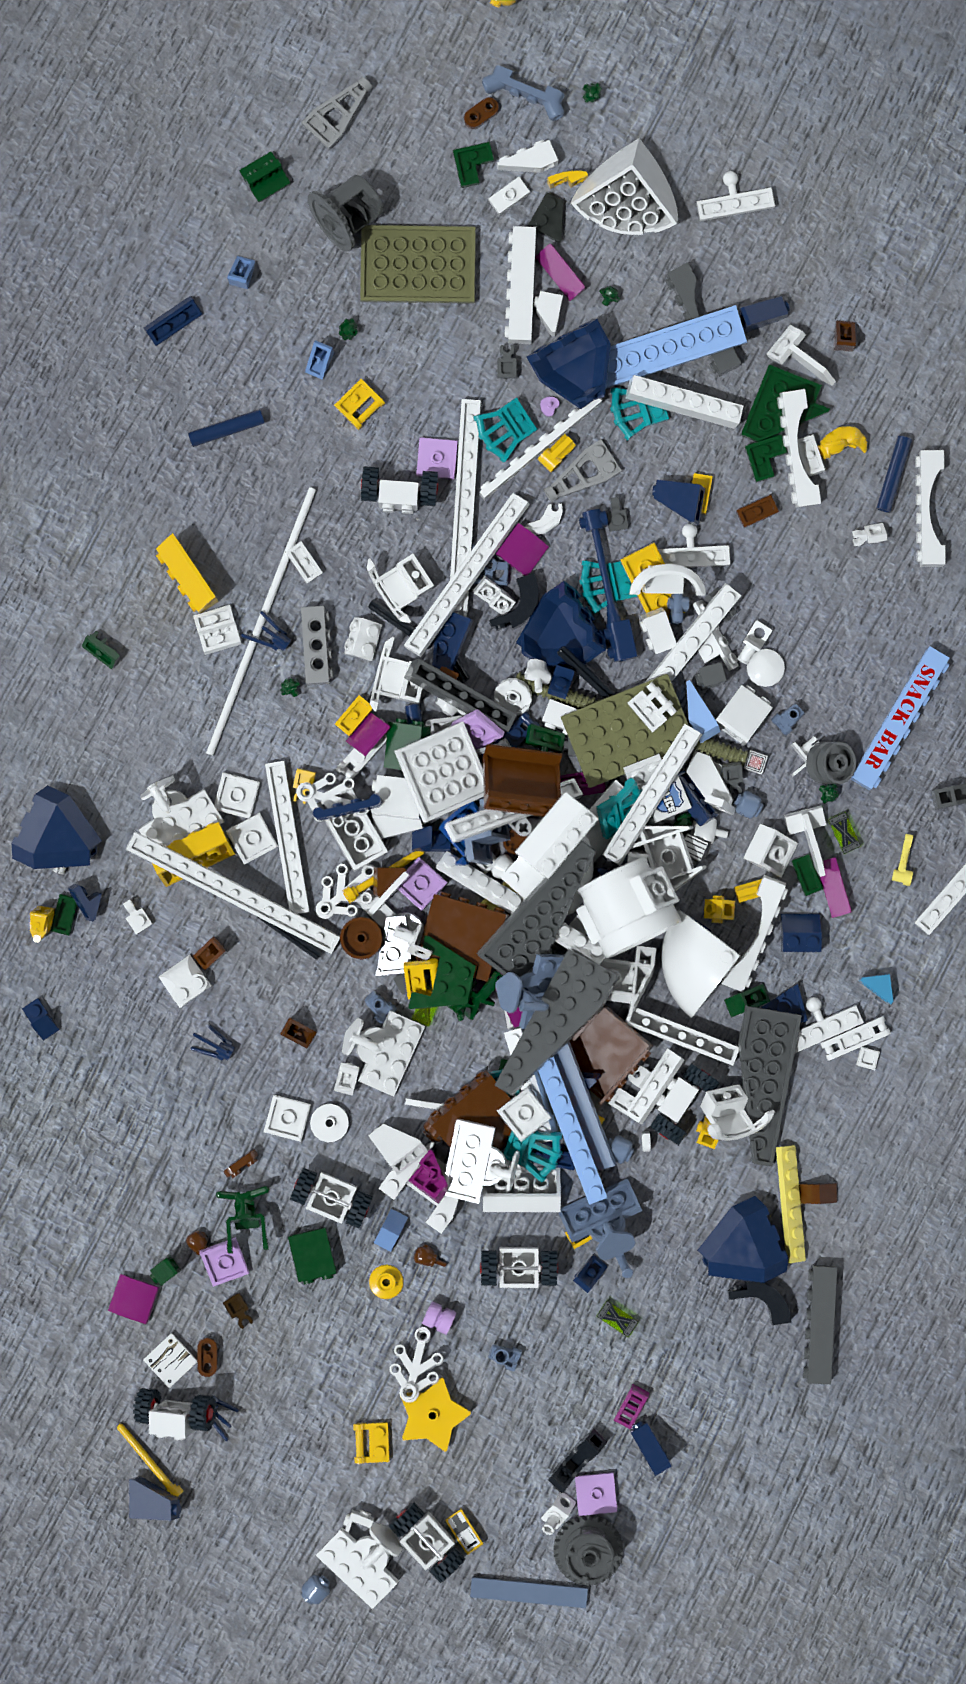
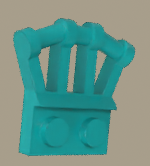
(649, 414)
(514, 420)
(619, 582)
(611, 811)
(526, 1154)

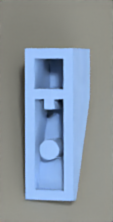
(699, 715)

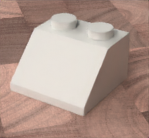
(770, 850)

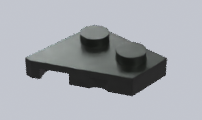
(549, 217)

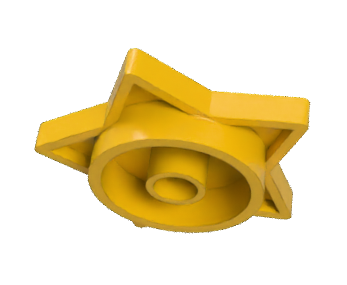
(447, 1412)

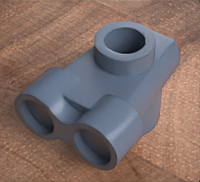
(677, 605)
(785, 721)
(382, 1007)
(508, 1358)

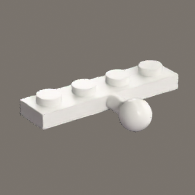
(734, 203)
(695, 556)
(826, 1027)

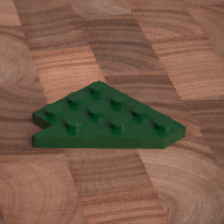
(765, 414)

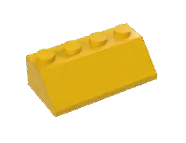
(186, 574)
(201, 846)

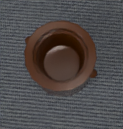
(514, 842)

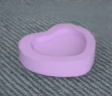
(548, 405)

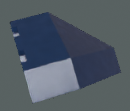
(575, 364)
(561, 622)
(54, 833)
(744, 1245)

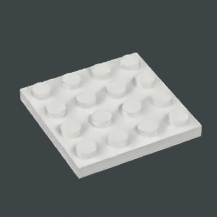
(442, 771)

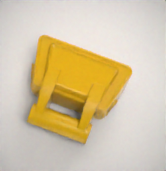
(41, 922)

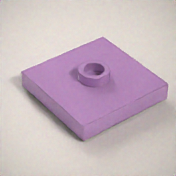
(437, 456)
(480, 729)
(421, 884)
(224, 1266)
(596, 1494)

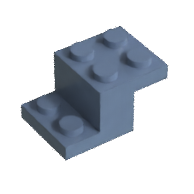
(479, 846)

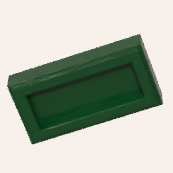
(807, 875)
(64, 915)

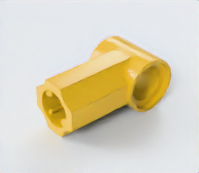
(553, 456)
(747, 891)

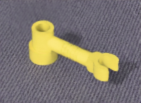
(903, 875)

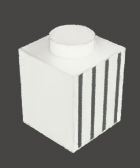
(695, 847)

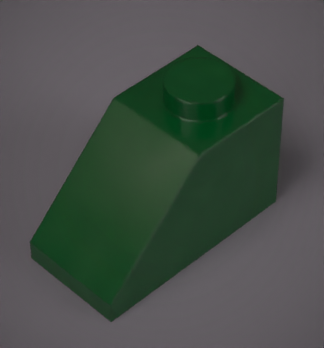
(752, 997)
(164, 1270)

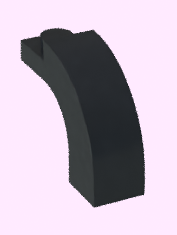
(528, 592)
(776, 1304)
(576, 1460)

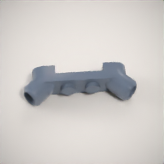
(502, 79)

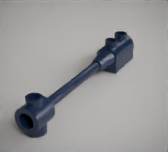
(618, 630)

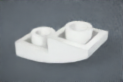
(494, 595)

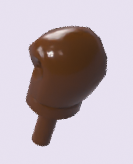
(197, 1241)
(426, 1256)

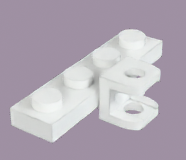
(652, 1085)

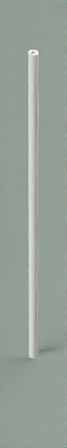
(260, 622)

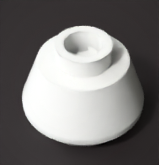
(501, 865)

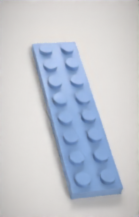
(675, 345)

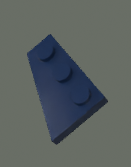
(450, 641)
(788, 1002)

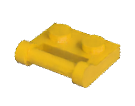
(355, 399)
(415, 976)
(377, 1442)

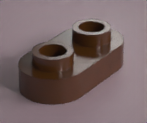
(482, 114)
(234, 1170)
(207, 1356)

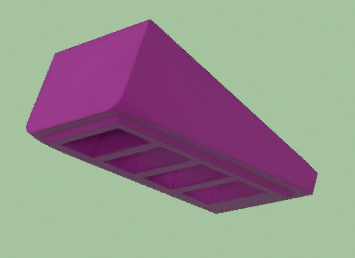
(639, 1392)

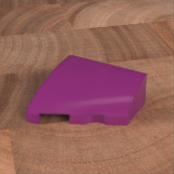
(430, 1178)

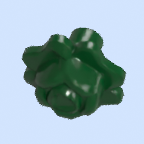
(592, 92)
(610, 295)
(348, 329)
(290, 686)
(829, 792)
(683, 820)

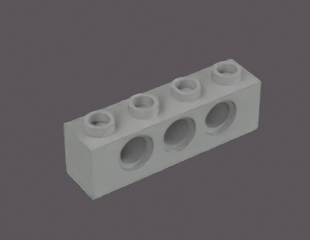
(309, 616)

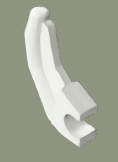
(547, 522)

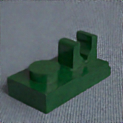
(101, 650)

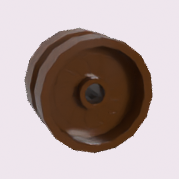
(369, 946)

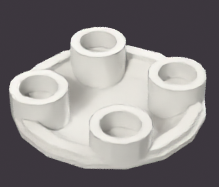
(765, 668)

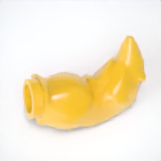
(839, 439)

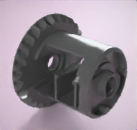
(340, 215)
(588, 1549)

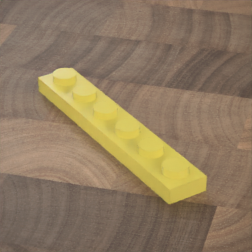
(790, 1203)

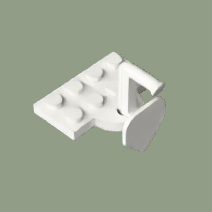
(180, 817)
(385, 1052)
(476, 1162)
(361, 1564)

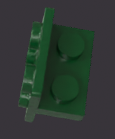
(264, 176)

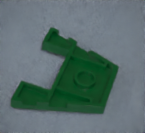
(452, 981)

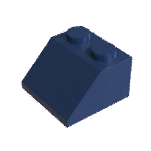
(801, 933)

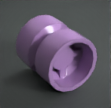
(439, 1318)

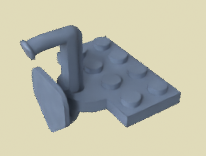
(528, 989)
(605, 1222)

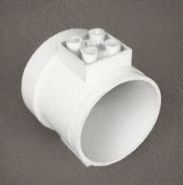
(628, 907)

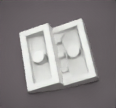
(217, 629)

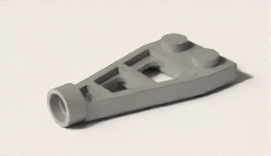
(321, 128)
(601, 459)

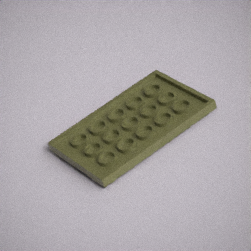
(417, 264)
(613, 736)

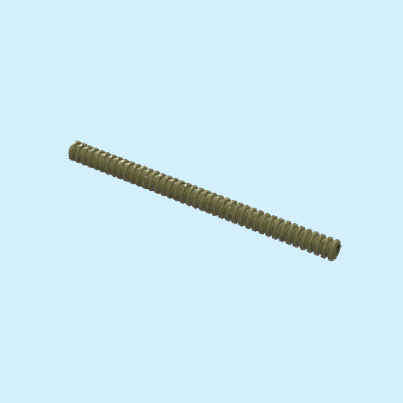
(581, 701)

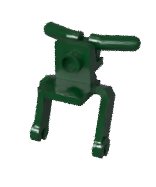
(476, 998)
(245, 1213)

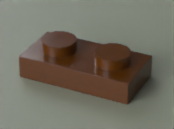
(757, 511)

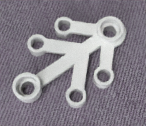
(328, 798)
(332, 908)
(415, 1368)

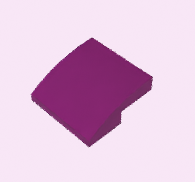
(522, 550)
(367, 734)
(133, 1299)

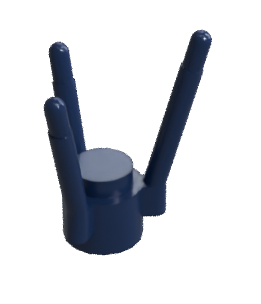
(280, 640)
(223, 1049)
(223, 1420)

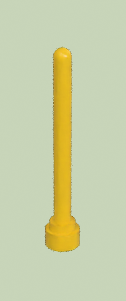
(352, 892)
(172, 1489)

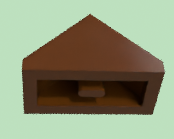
(844, 336)
(384, 878)
(210, 953)
(298, 1032)
(818, 1193)

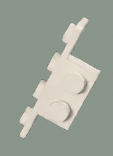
(715, 644)

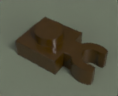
(236, 1307)

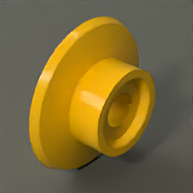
(386, 1272)

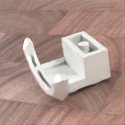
(666, 579)
(401, 584)
(391, 680)
(727, 1114)

